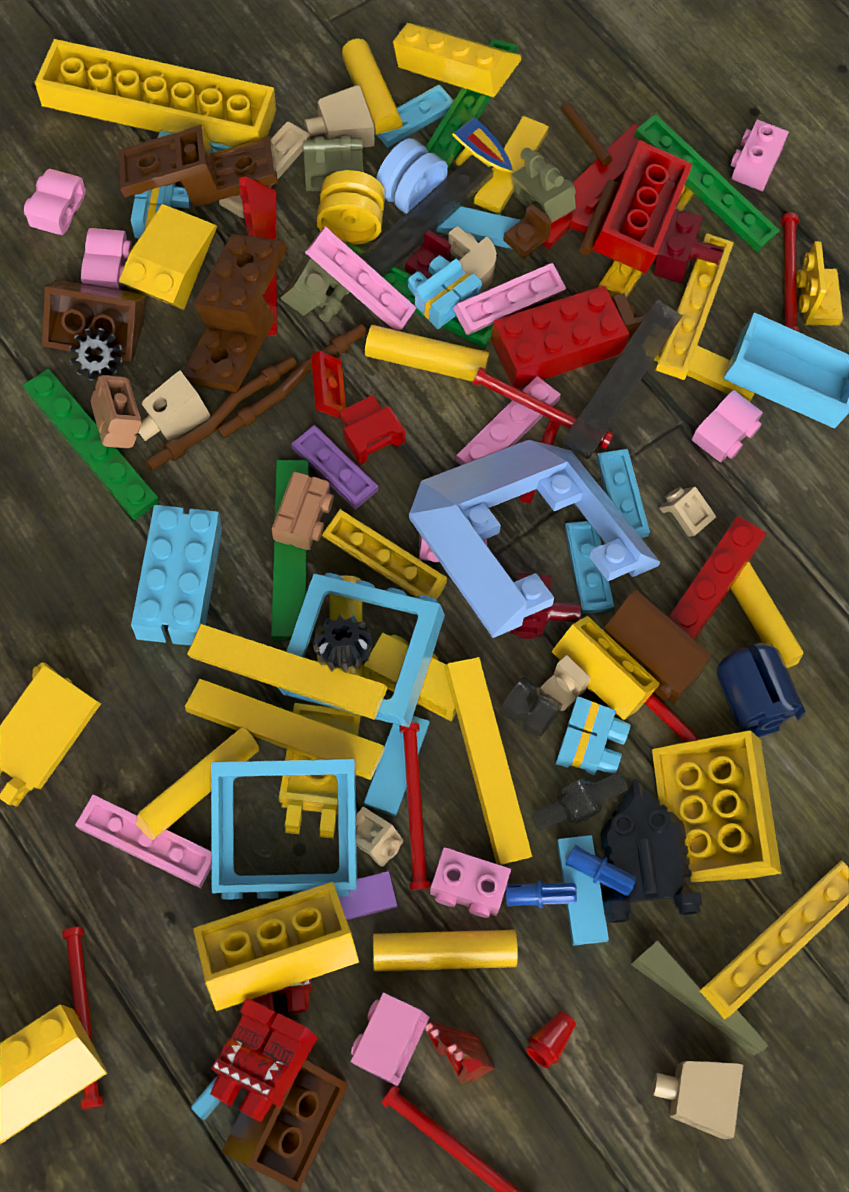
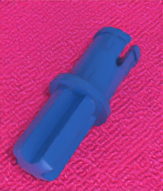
(601, 870)
(540, 894)

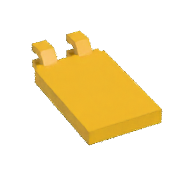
(41, 732)
(315, 792)

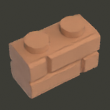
(115, 411)
(302, 511)

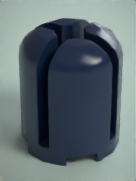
(759, 689)

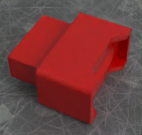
(370, 428)

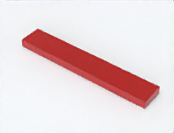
(593, 181)

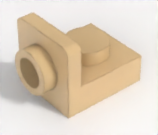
(688, 509)
(566, 682)
(377, 837)

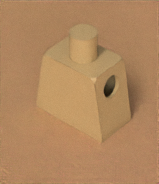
(343, 115)
(173, 409)
(703, 1095)

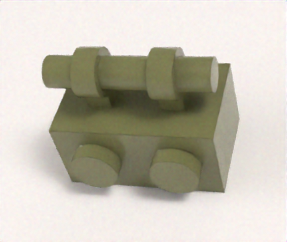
(330, 156)
(543, 186)
(309, 287)

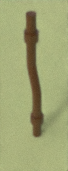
(248, 415)
(176, 448)

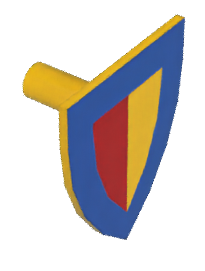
(481, 144)

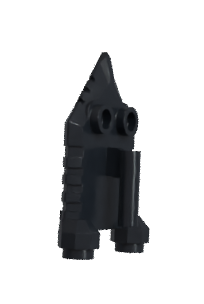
(652, 848)

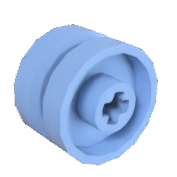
(410, 174)

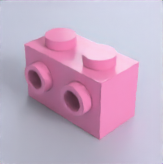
(759, 155)
(469, 883)
(389, 1038)

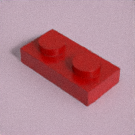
(328, 383)

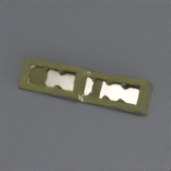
(668, 974)

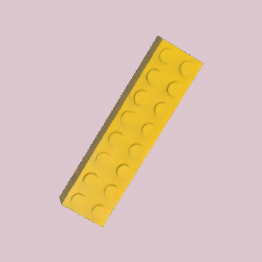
(153, 94)

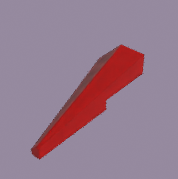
(261, 221)
(462, 1050)

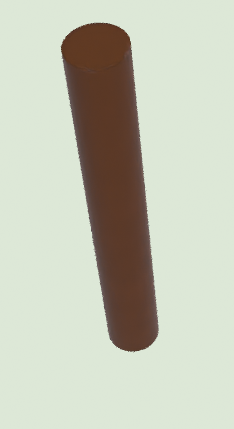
(587, 134)
(598, 217)

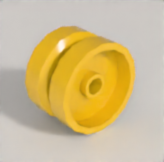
(351, 206)

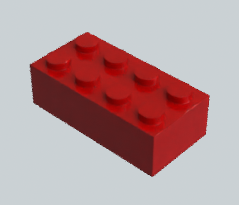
(642, 207)
(559, 336)

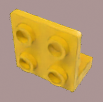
(819, 290)

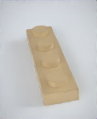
(287, 147)

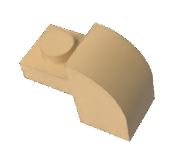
(474, 256)

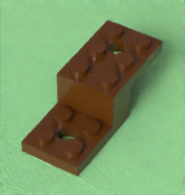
(190, 159)
(234, 312)

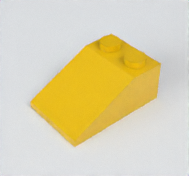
(168, 256)

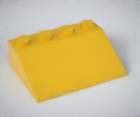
(725, 805)

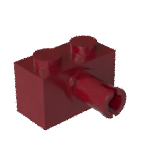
(682, 245)
(559, 611)

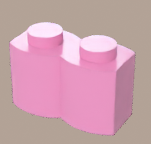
(55, 201)
(105, 257)
(727, 426)

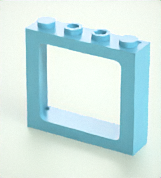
(402, 705)
(222, 820)

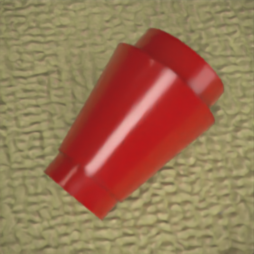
(550, 1041)

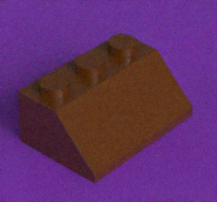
(77, 307)
(658, 646)
(289, 1135)

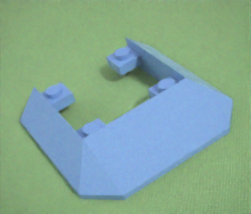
(456, 519)

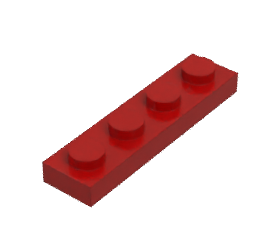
(717, 576)

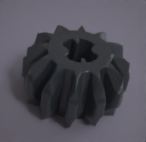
(95, 343)
(342, 643)

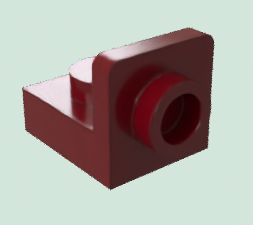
(433, 247)

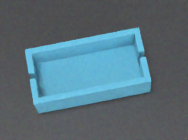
(791, 370)
(177, 574)

